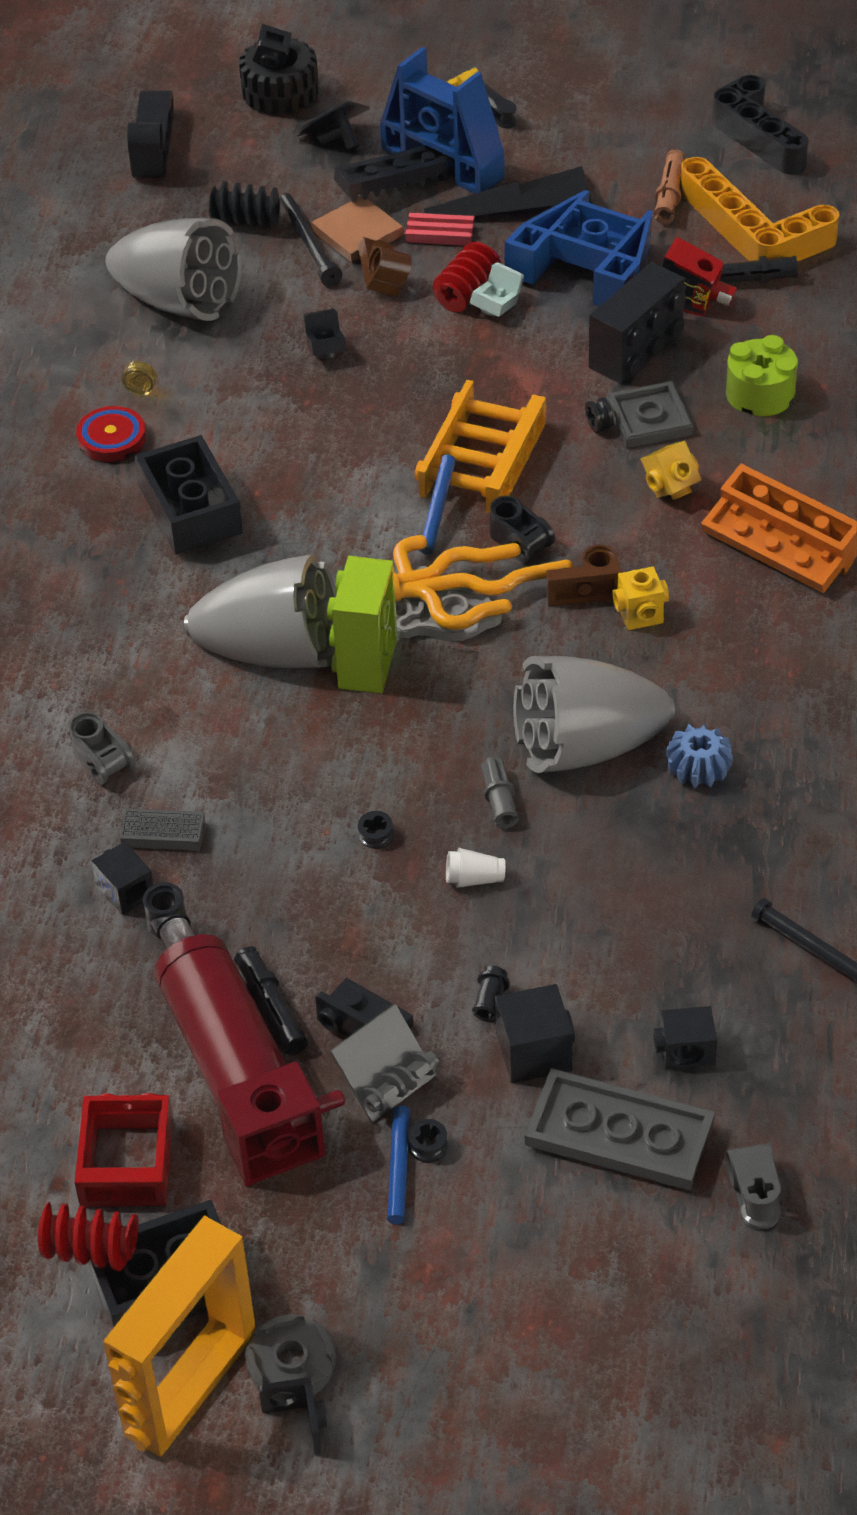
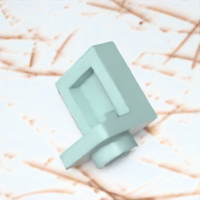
(499, 291)

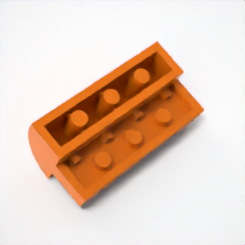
(783, 528)

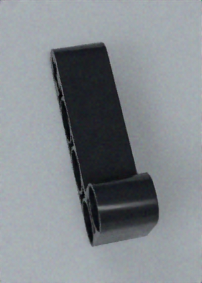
(742, 116)
(151, 133)

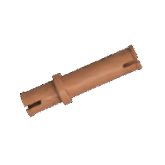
(668, 193)

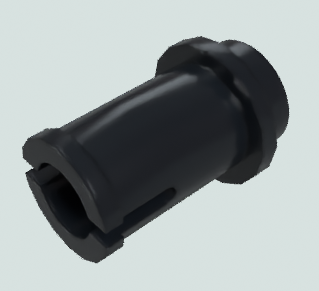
(492, 983)

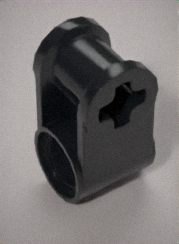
(517, 524)

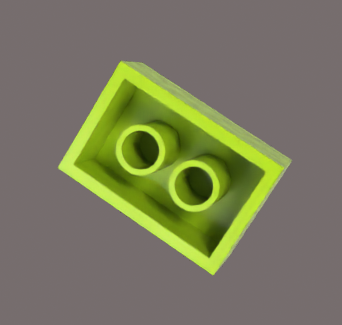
(363, 624)

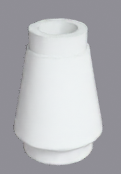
(473, 868)

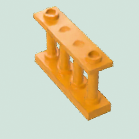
(506, 465)

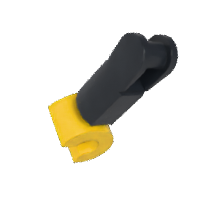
(501, 107)

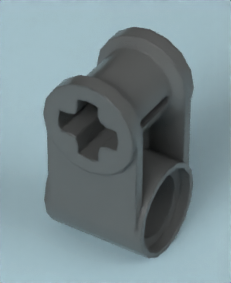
(98, 747)
(755, 1184)

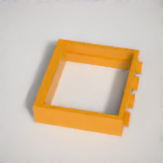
(205, 1264)

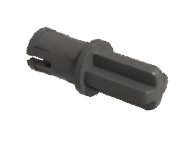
(499, 793)

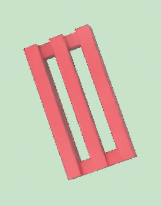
(439, 229)

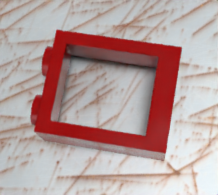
(123, 1184)

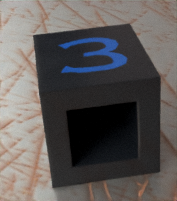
(122, 877)

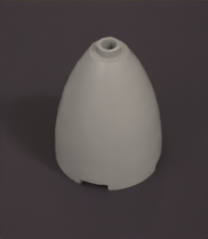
(177, 264)
(269, 615)
(584, 712)

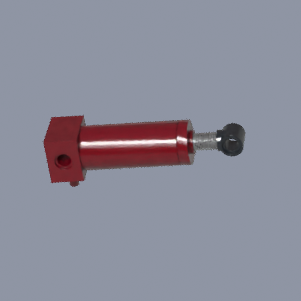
(263, 1103)

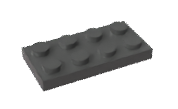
(620, 1129)

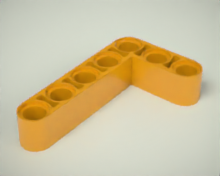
(747, 226)

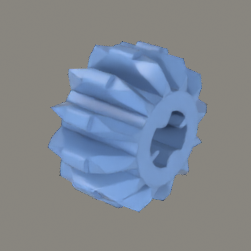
(699, 756)

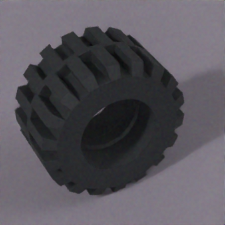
(284, 88)

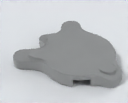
(455, 602)

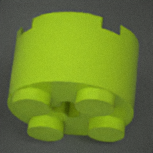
(761, 375)

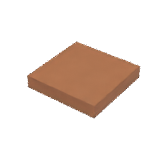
(351, 222)

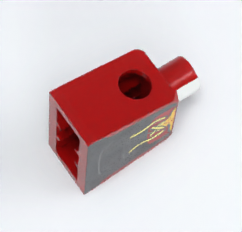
(701, 276)

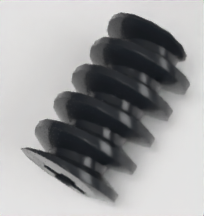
(245, 206)

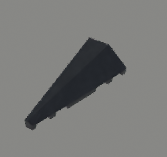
(517, 197)

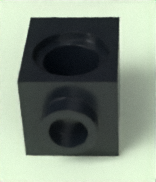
(686, 1037)

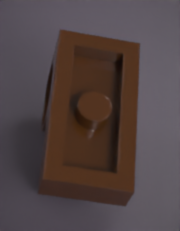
(383, 267)
(587, 583)

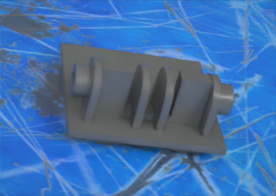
(384, 1063)

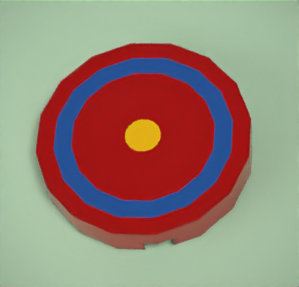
(111, 433)

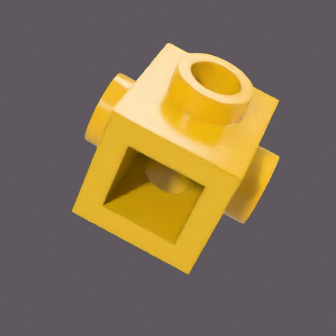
(671, 470)
(640, 598)

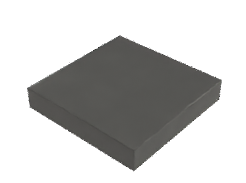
(649, 414)

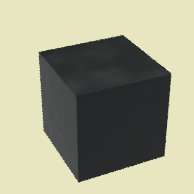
(534, 1032)

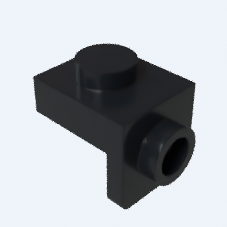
(272, 47)
(324, 333)

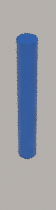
(438, 502)
(398, 1165)

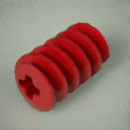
(464, 275)
(87, 1238)

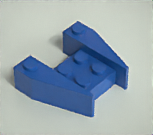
(446, 118)
(582, 236)

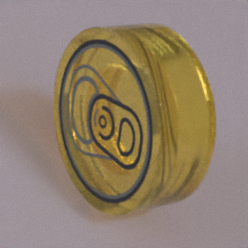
(139, 378)

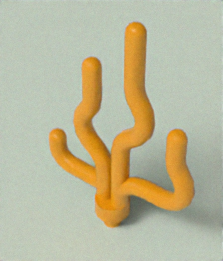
(427, 581)

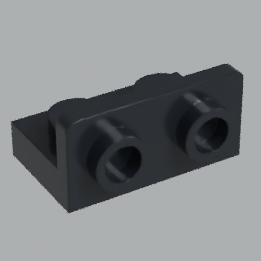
(351, 1008)

